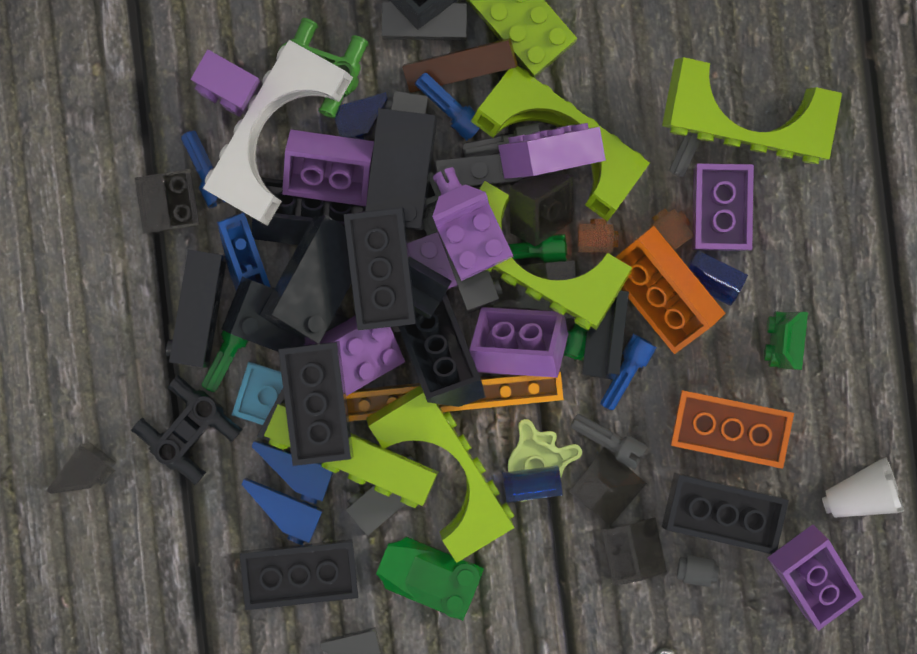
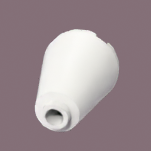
(865, 493)

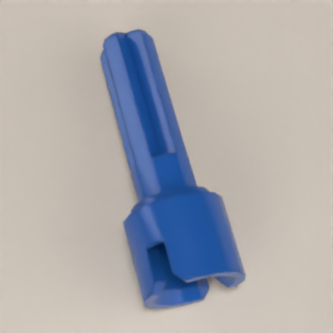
(460, 115)
(201, 163)
(636, 355)

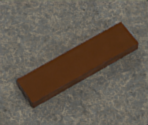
(462, 64)

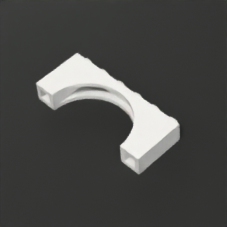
(293, 76)

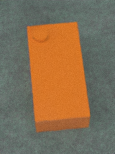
(667, 291)
(732, 429)

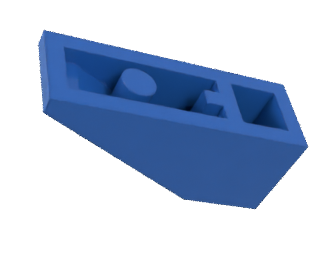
(241, 250)
(308, 479)
(288, 513)

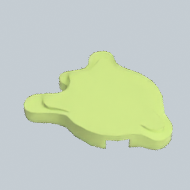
(539, 450)

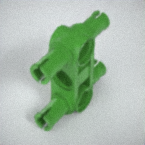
(348, 62)

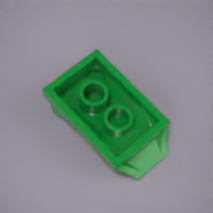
(786, 340)
(429, 576)

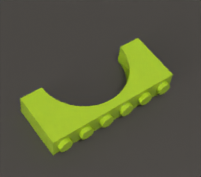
(524, 98)
(694, 110)
(582, 297)
(481, 514)

